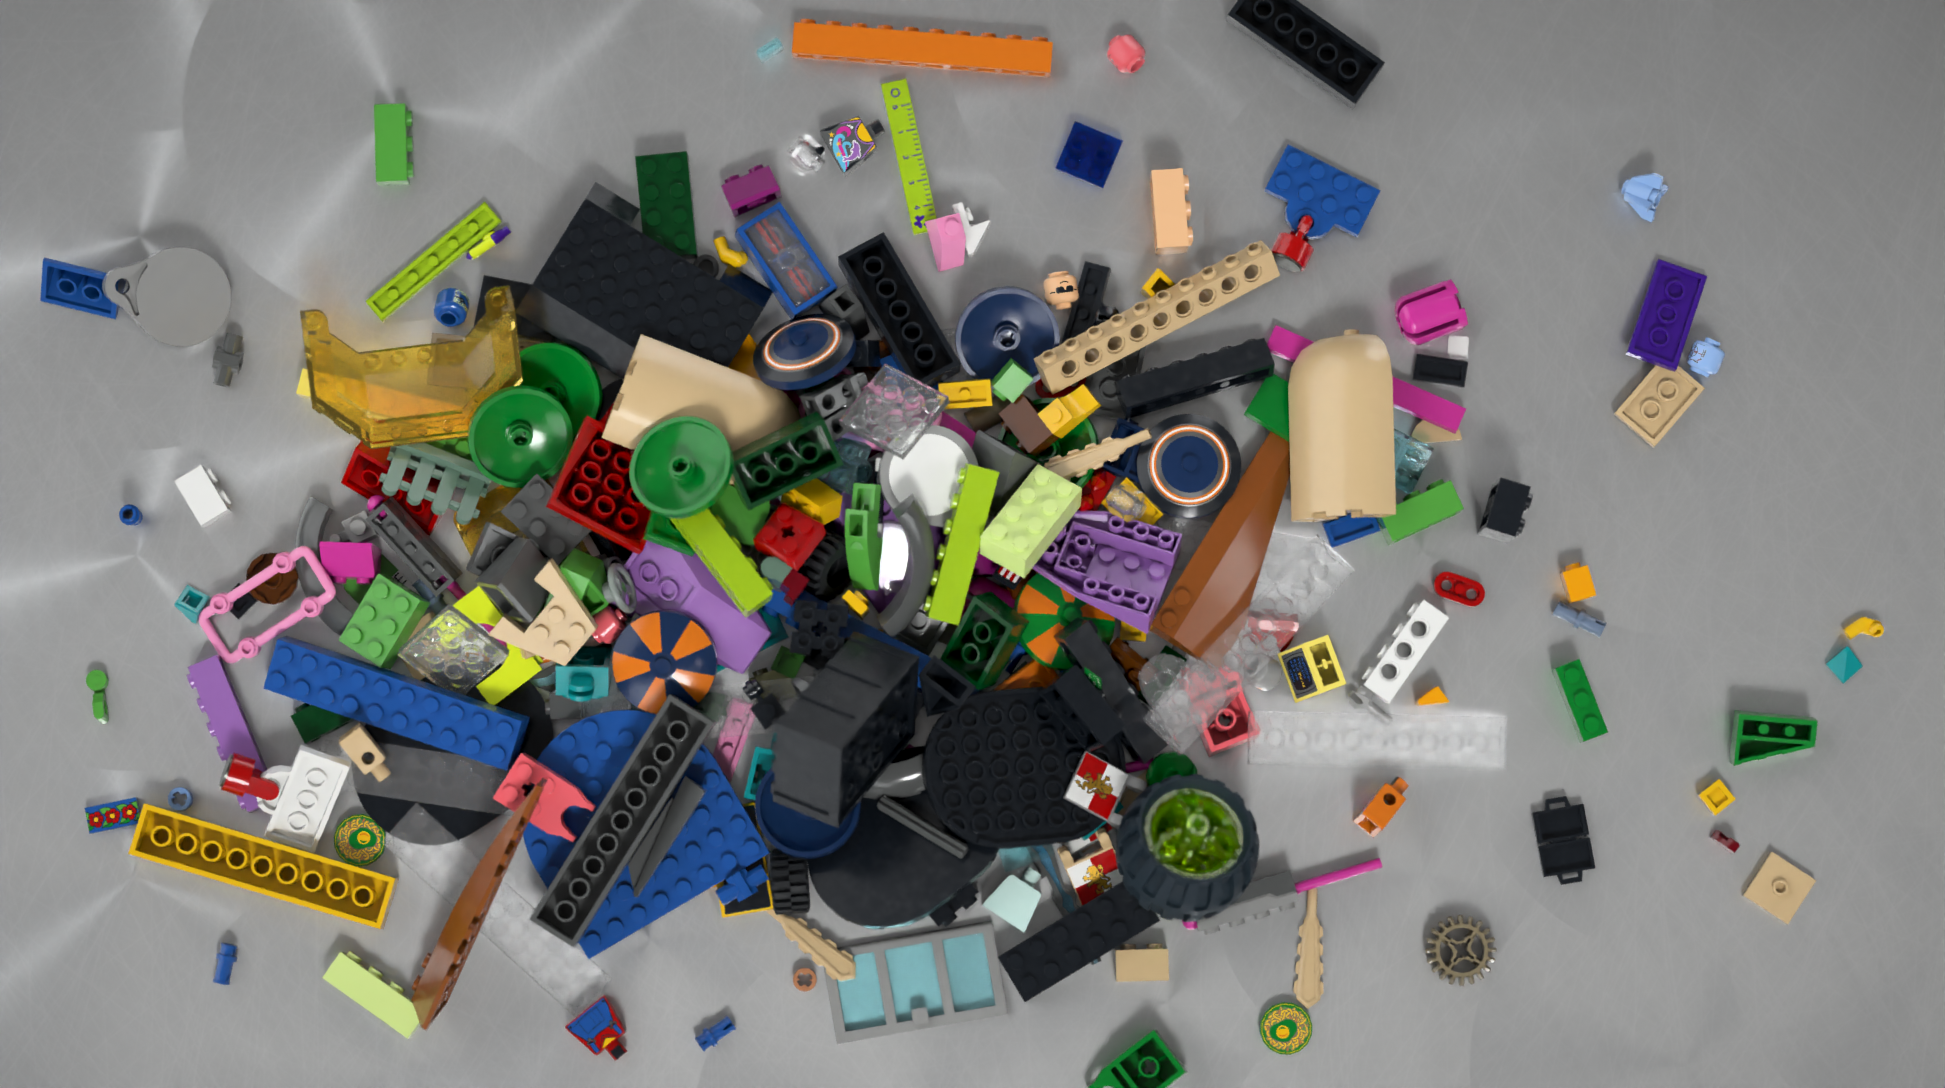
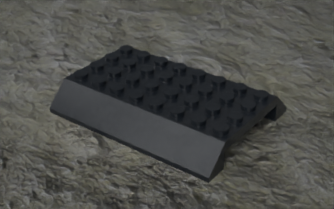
(617, 283)

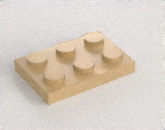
(1658, 403)

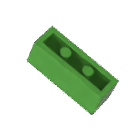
(393, 144)

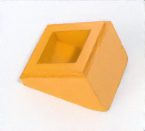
(1432, 697)

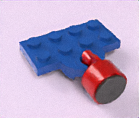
(1316, 201)

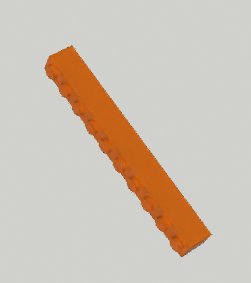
(922, 49)

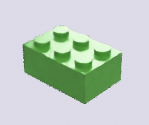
(1421, 511)
(384, 621)

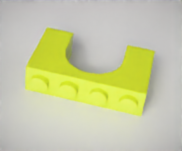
(515, 669)

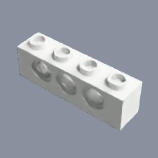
(1433, 622)

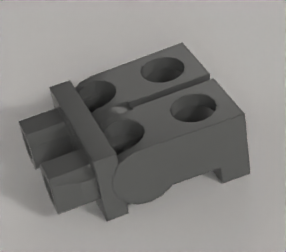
(834, 400)

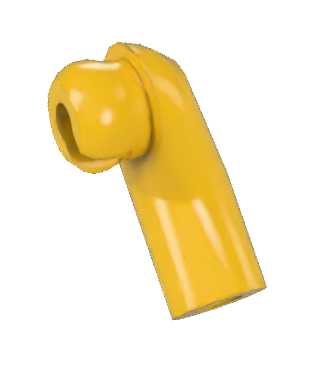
(728, 255)
(1866, 626)

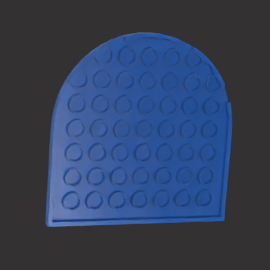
(708, 850)

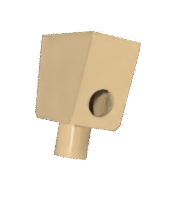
(359, 741)

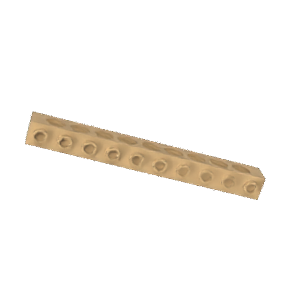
(1140, 326)

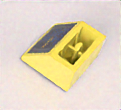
(1311, 668)

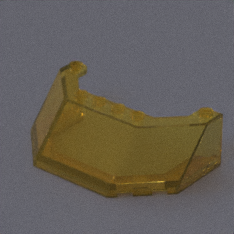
(416, 389)

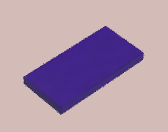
(1666, 315)

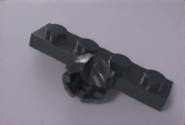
(1089, 307)

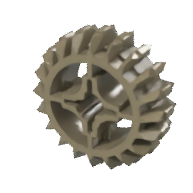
(1442, 937)

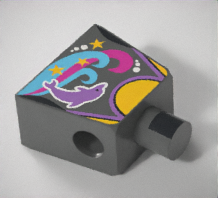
(852, 142)

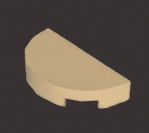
(1431, 433)

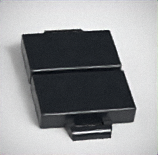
(1565, 852)

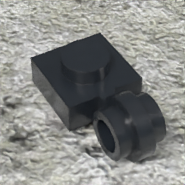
(767, 708)

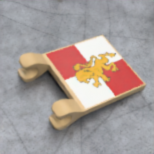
(1093, 872)

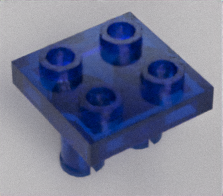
(1088, 155)

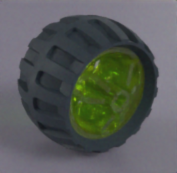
(1208, 831)

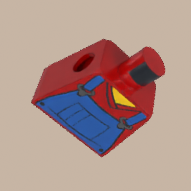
(599, 1029)

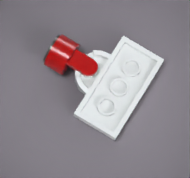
(294, 795)

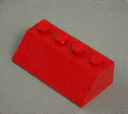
(364, 474)

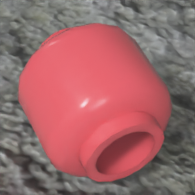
(1126, 53)
(610, 624)

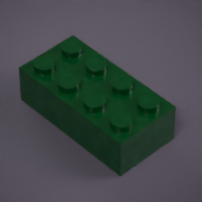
(667, 201)
(784, 460)

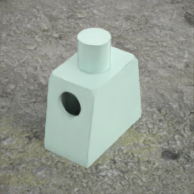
(1016, 899)

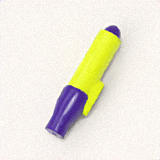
(489, 240)

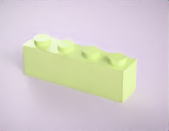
(373, 993)

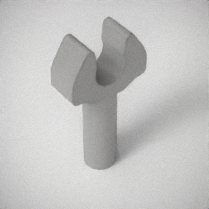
(1363, 699)

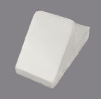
(975, 233)

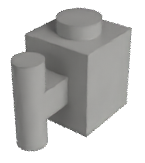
(356, 530)

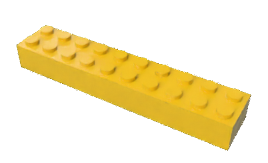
(263, 866)

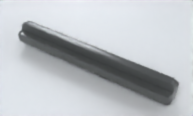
(922, 826)

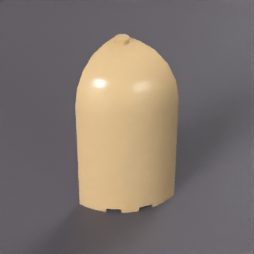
(675, 383)
(1342, 429)

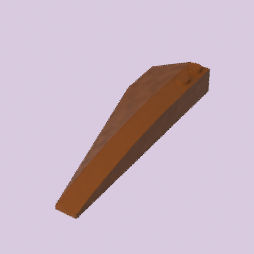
(1230, 557)
(468, 916)

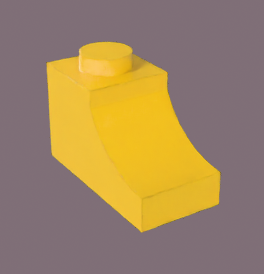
(1069, 411)

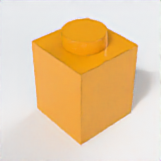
(1577, 583)

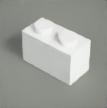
(203, 495)

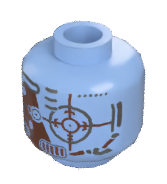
(1705, 357)

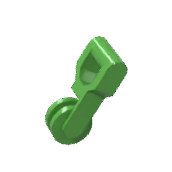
(98, 682)

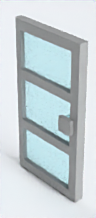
(918, 983)

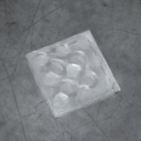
(894, 411)
(453, 651)

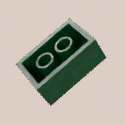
(984, 640)

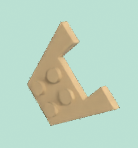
(558, 628)

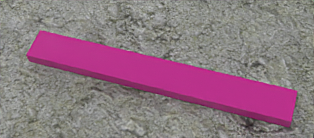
(1405, 396)

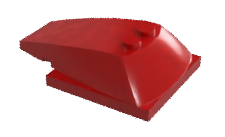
(598, 489)

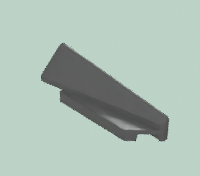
(664, 833)

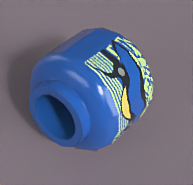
(451, 307)

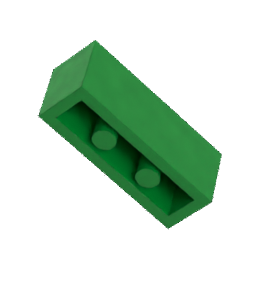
(1579, 701)

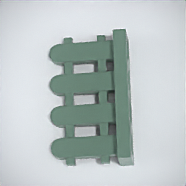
(441, 465)

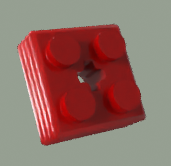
(786, 521)

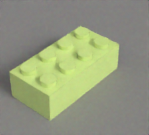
(1030, 521)

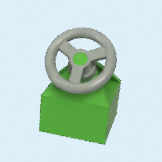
(590, 582)

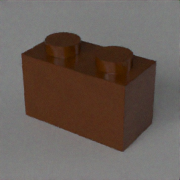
(1027, 426)

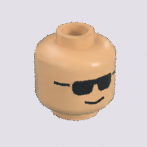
(1061, 290)

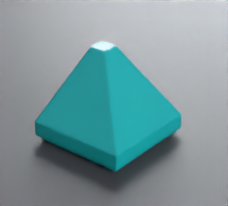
(191, 603)
(1844, 664)

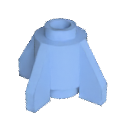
(1644, 194)

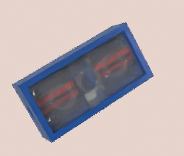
(785, 261)

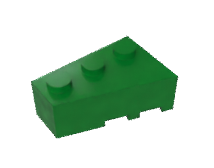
(1769, 734)

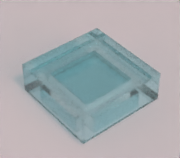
(769, 50)

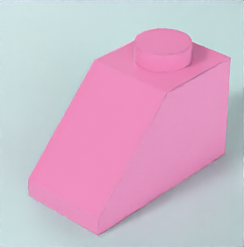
(947, 241)

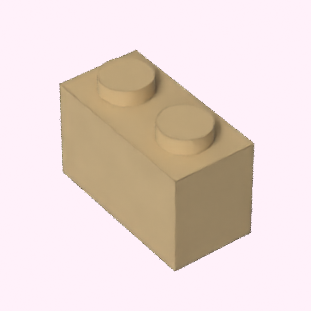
(1141, 964)

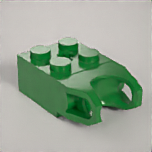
(1129, 1071)

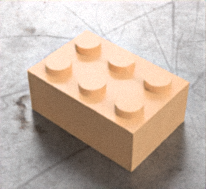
(1170, 211)

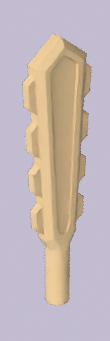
(1093, 456)
(824, 952)
(1309, 968)

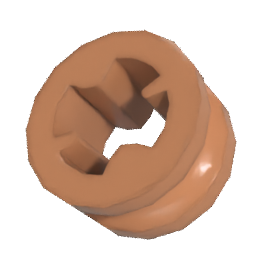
(805, 971)

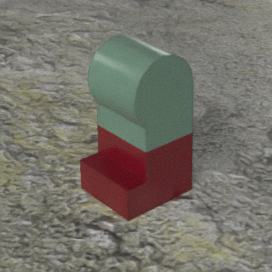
(784, 578)

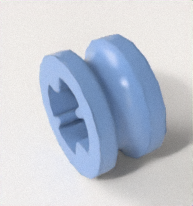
(182, 791)

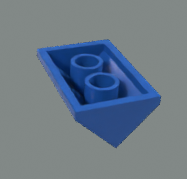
(77, 288)

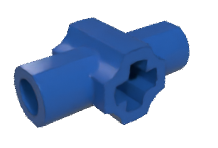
(742, 885)

